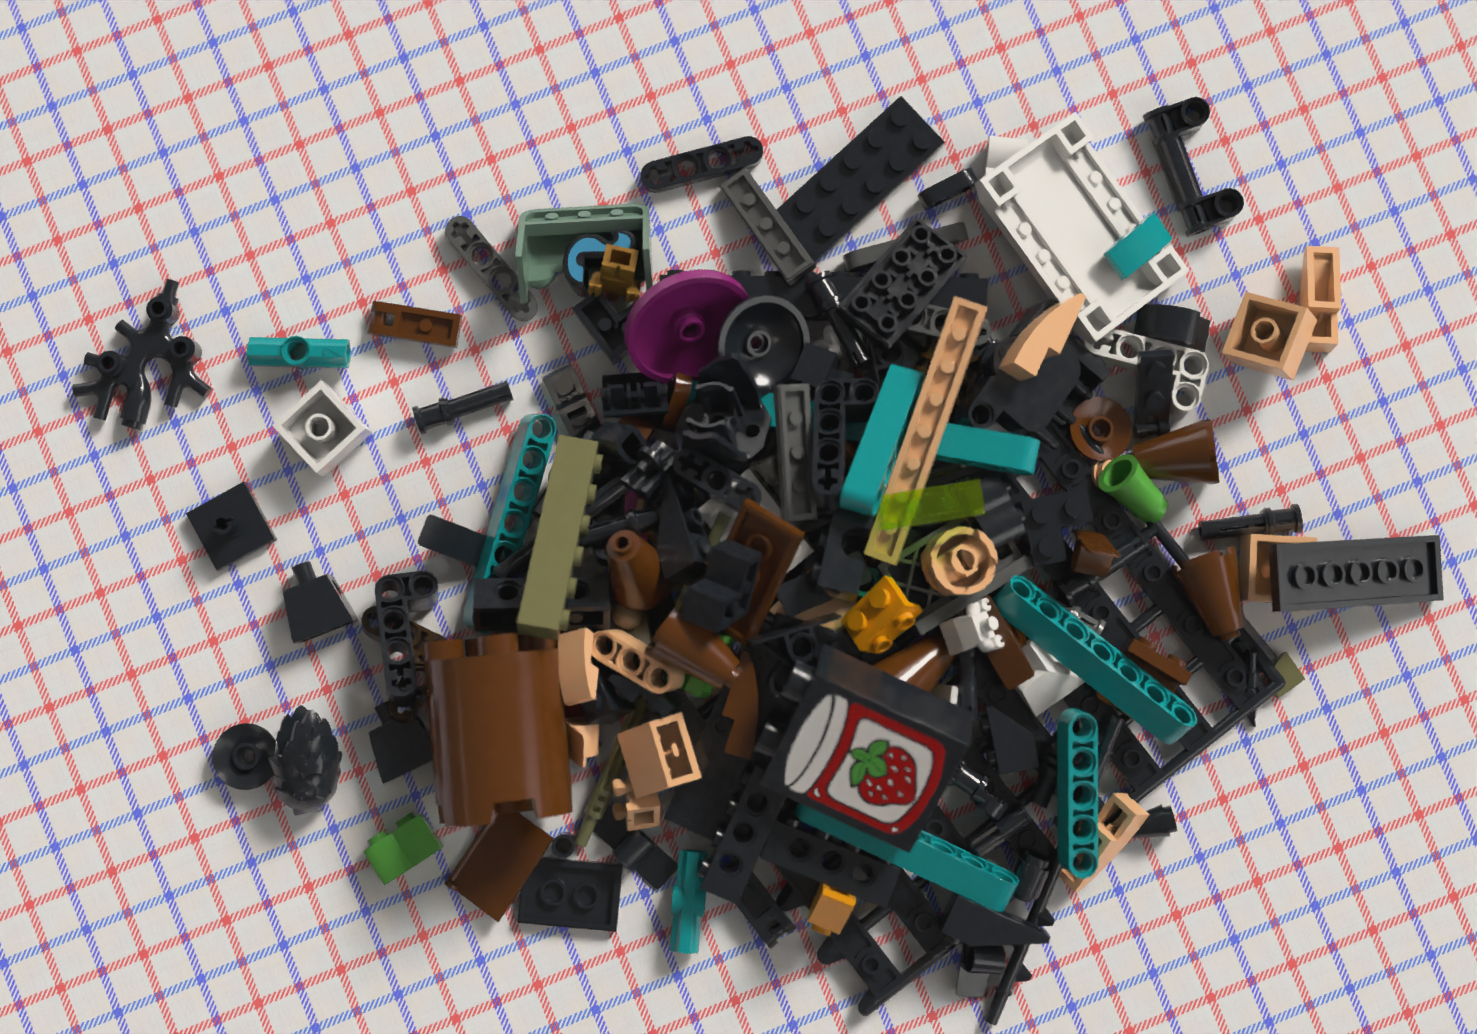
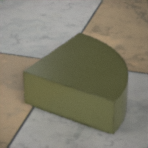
(1289, 671)

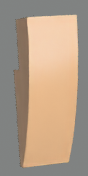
(1321, 295)
(1042, 338)
(1111, 837)

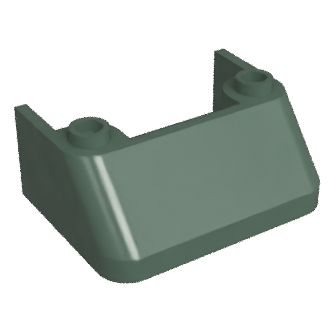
(547, 233)

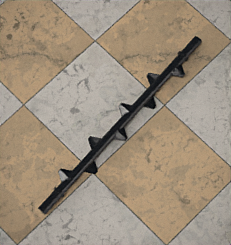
(1039, 913)

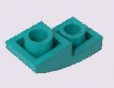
(1137, 246)

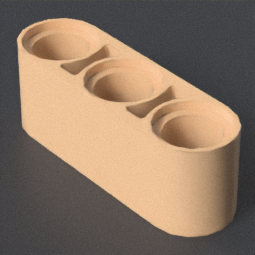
(621, 660)

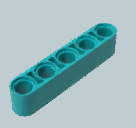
(882, 440)
(1087, 805)

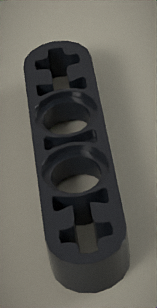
(700, 159)

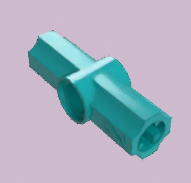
(279, 351)
(687, 903)

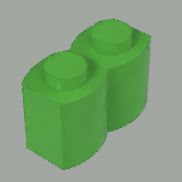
(403, 848)

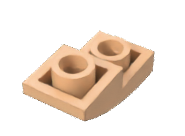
(576, 673)

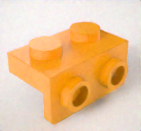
(880, 617)

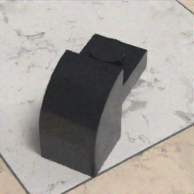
(1173, 325)

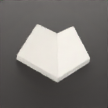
(1050, 682)

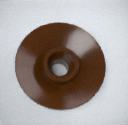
(1113, 425)

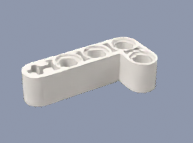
(1181, 380)

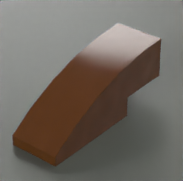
(743, 706)

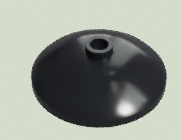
(779, 334)

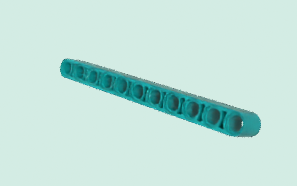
(958, 445)

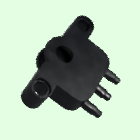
(1024, 404)

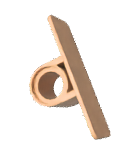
(582, 739)

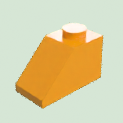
(830, 909)

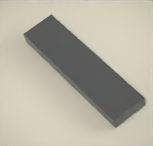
(768, 226)
(794, 451)

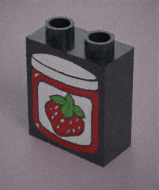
(863, 746)

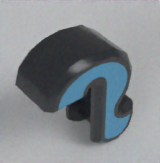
(587, 253)

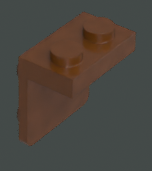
(1167, 671)

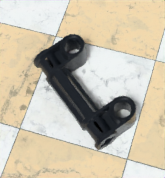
(1168, 126)

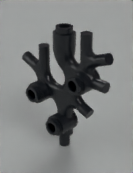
(129, 370)

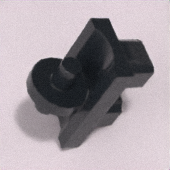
(650, 470)

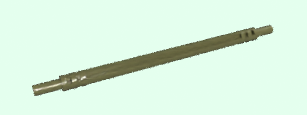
(615, 763)

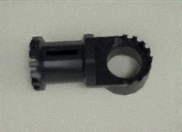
(974, 785)

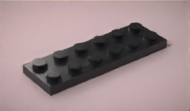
(859, 178)
(1355, 573)

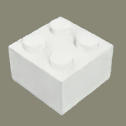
(322, 428)

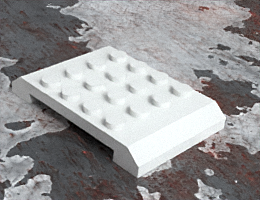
(1060, 218)

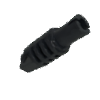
(1047, 779)

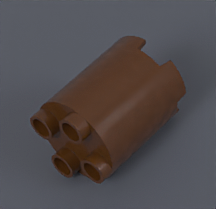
(497, 728)

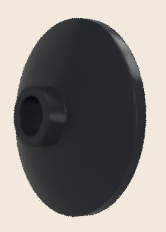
(230, 760)

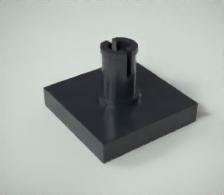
(231, 526)

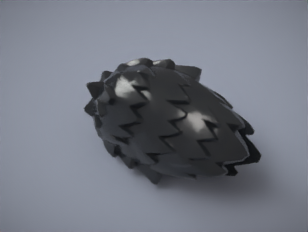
(305, 761)

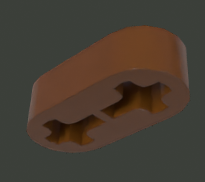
(678, 395)

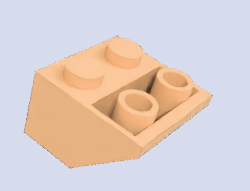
(659, 755)

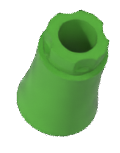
(1131, 487)

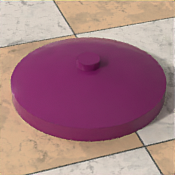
(679, 323)

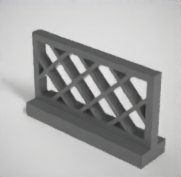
(948, 606)

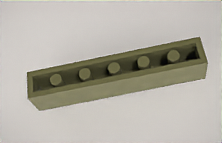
(558, 538)

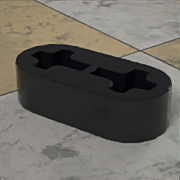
(947, 188)

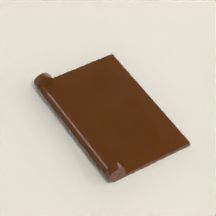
(499, 862)

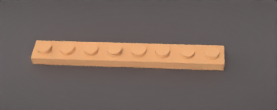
(929, 418)

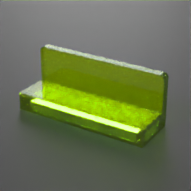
(932, 504)

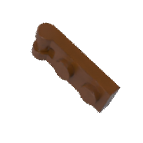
(415, 324)

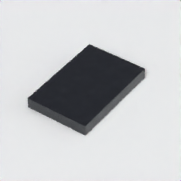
(572, 894)

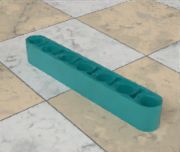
(507, 504)
(1094, 660)
(929, 859)

